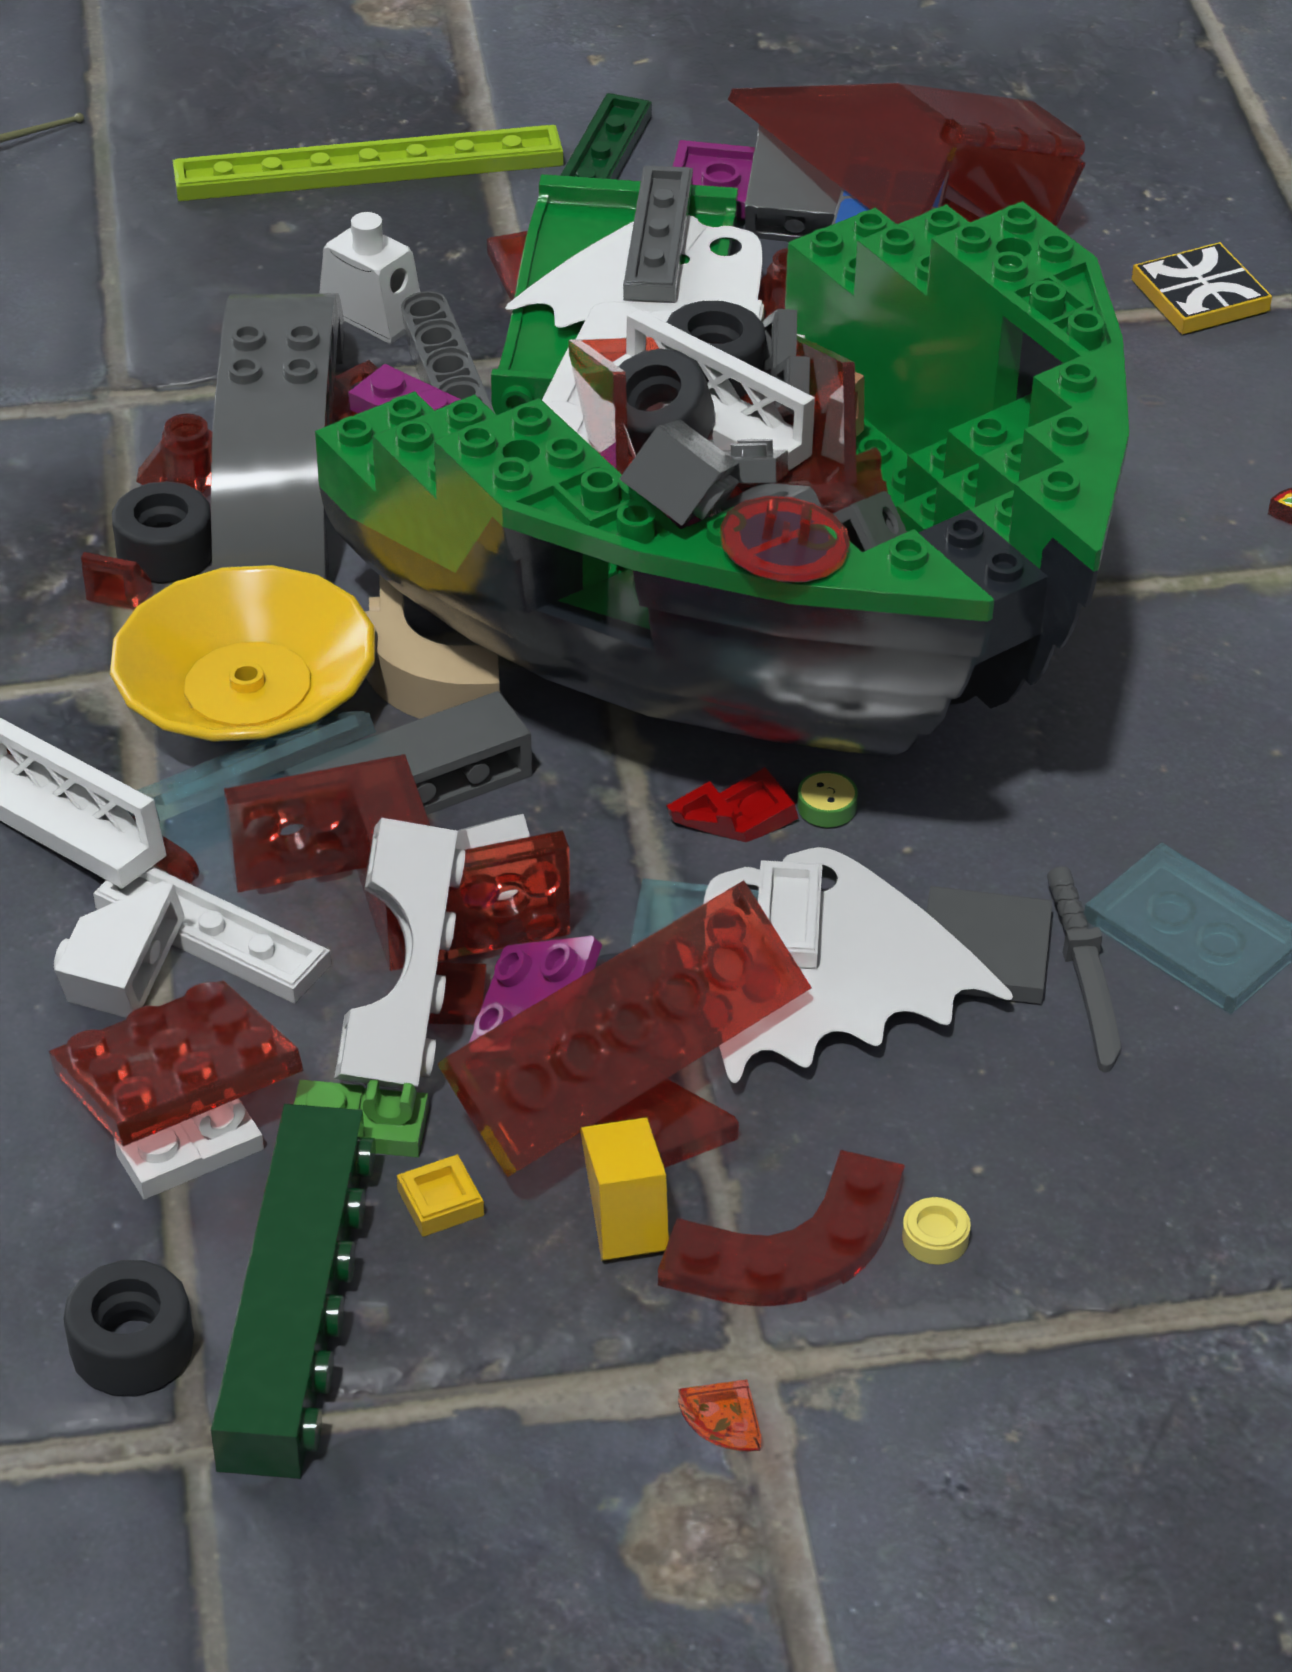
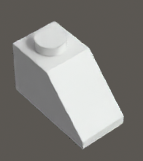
(119, 950)

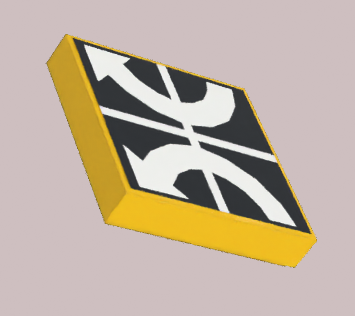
(1201, 288)

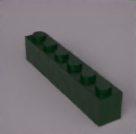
(291, 1293)

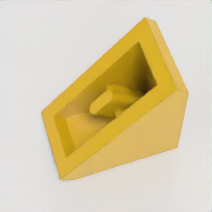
(626, 1188)

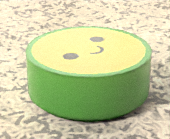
(827, 799)

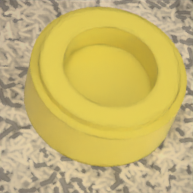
(936, 1230)

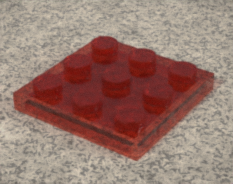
(174, 1061)

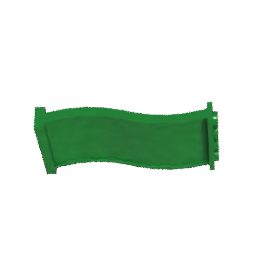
(566, 220)

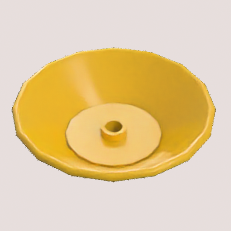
(242, 653)

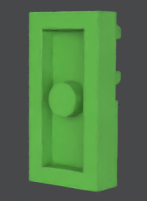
(389, 1116)

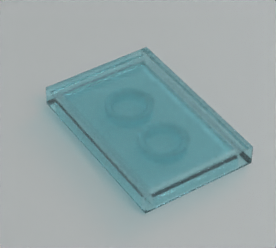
(1194, 927)

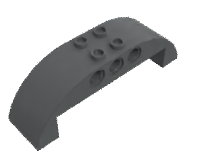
(267, 405)

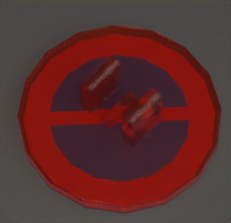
(784, 539)

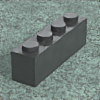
(681, 473)
(448, 752)

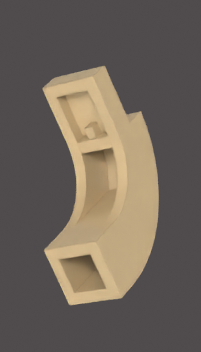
(420, 673)

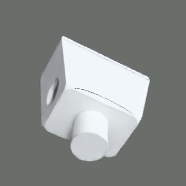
(370, 276)

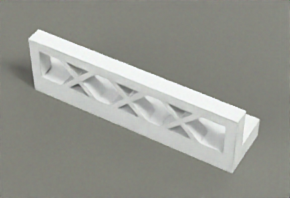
(733, 416)
(76, 808)

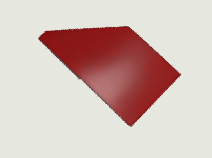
(739, 812)

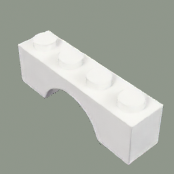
(412, 875)

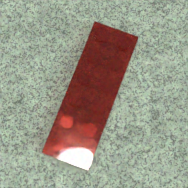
(623, 1028)

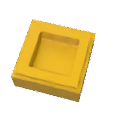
(440, 1195)

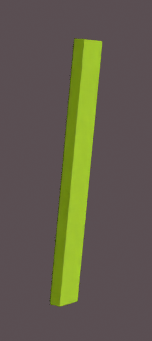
(367, 162)

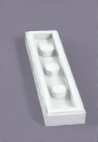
(234, 938)

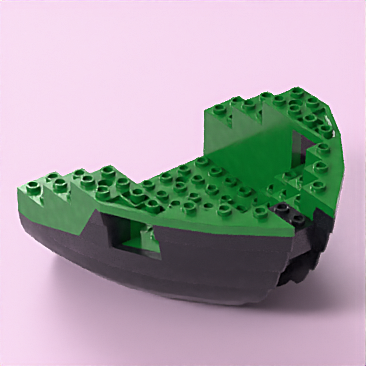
(996, 439)

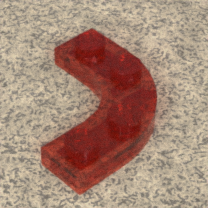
(789, 1264)

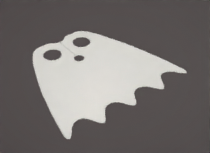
(600, 269)
(872, 961)

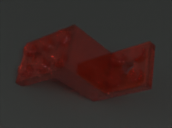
(339, 821)

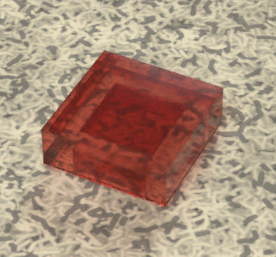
(463, 993)

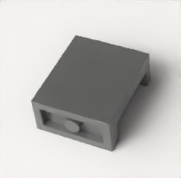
(786, 193)

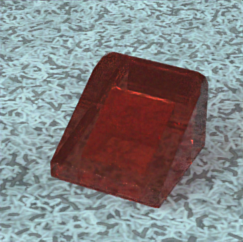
(114, 581)

